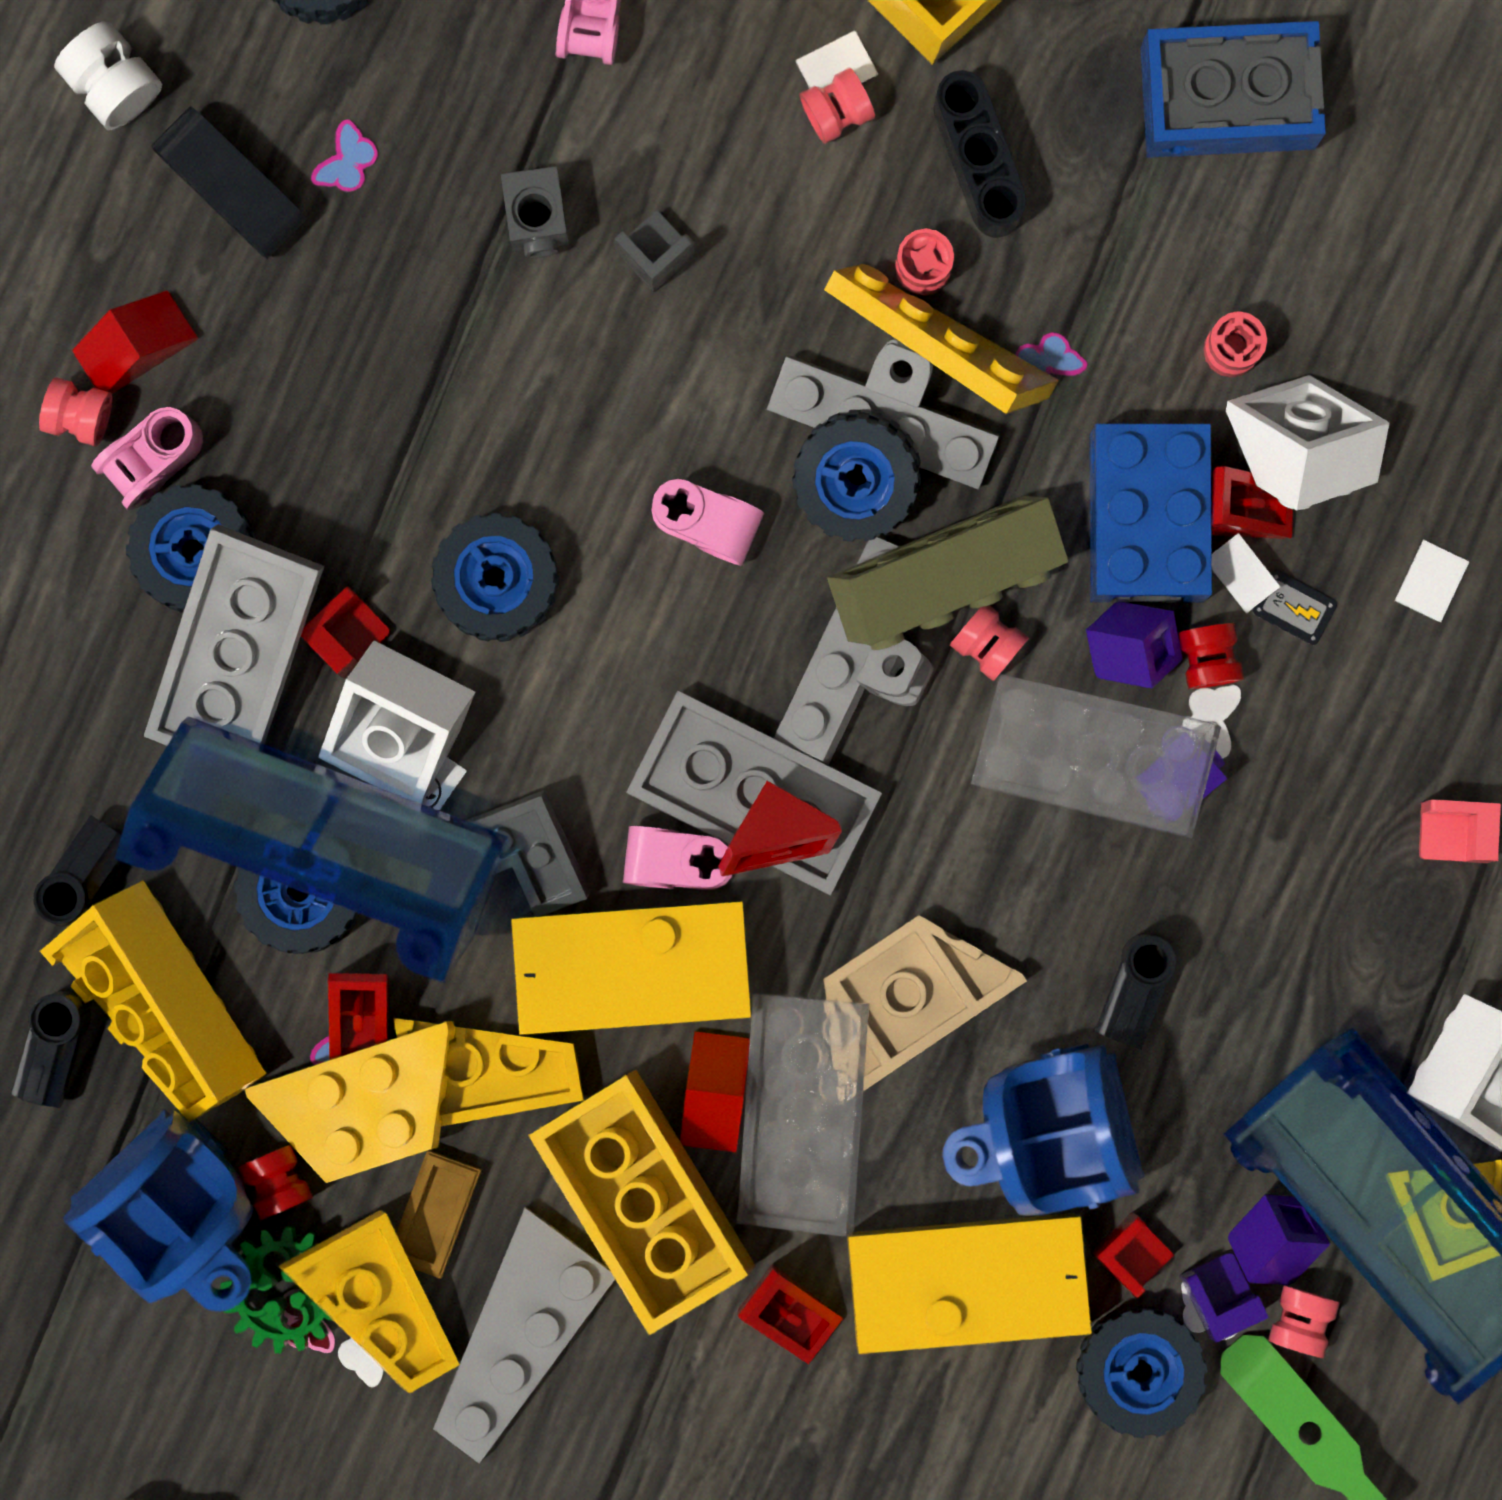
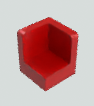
(344, 631)
(1132, 1254)

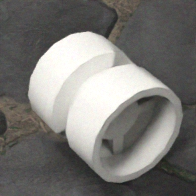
(114, 83)

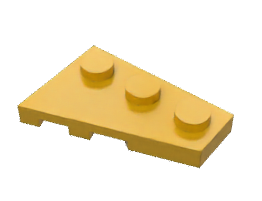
(502, 1073)

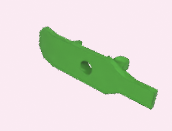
(1285, 1404)

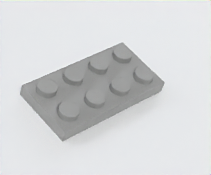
(235, 637)
(713, 768)

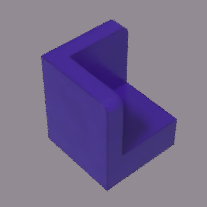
(1134, 644)
(1277, 1241)
(1223, 1297)

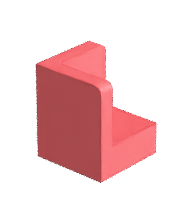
(1459, 831)

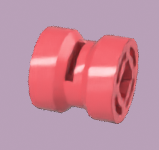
(846, 100)
(928, 251)
(1231, 354)
(81, 413)
(979, 633)
(1299, 1334)

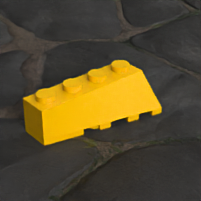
(157, 1000)

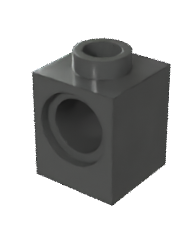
(530, 188)

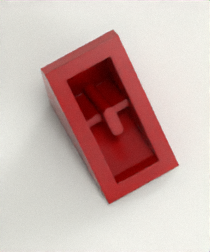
(133, 341)
(1246, 508)
(778, 832)
(357, 1012)
(715, 1091)
(789, 1314)

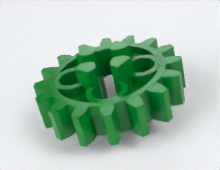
(270, 1320)

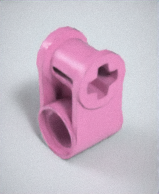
(589, 29)
(146, 458)
(717, 525)
(666, 859)

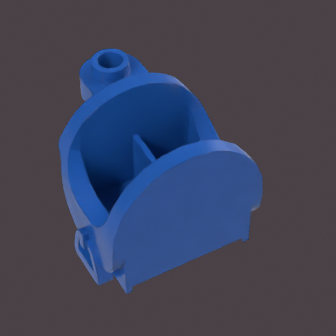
(1052, 1134)
(168, 1214)

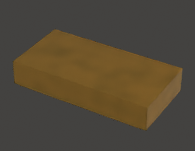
(436, 1211)

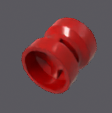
(1209, 643)
(275, 1182)

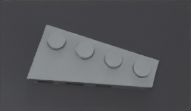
(526, 1322)

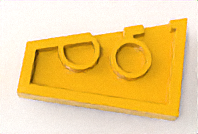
(377, 1300)

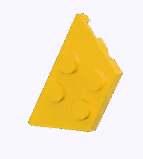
(363, 1104)

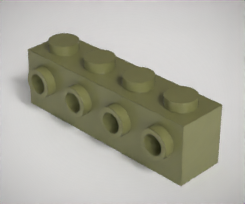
(948, 571)

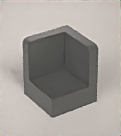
(655, 250)

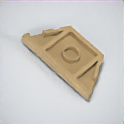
(917, 991)

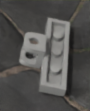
(943, 441)
(839, 677)

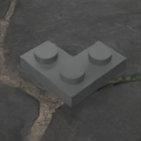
(537, 853)

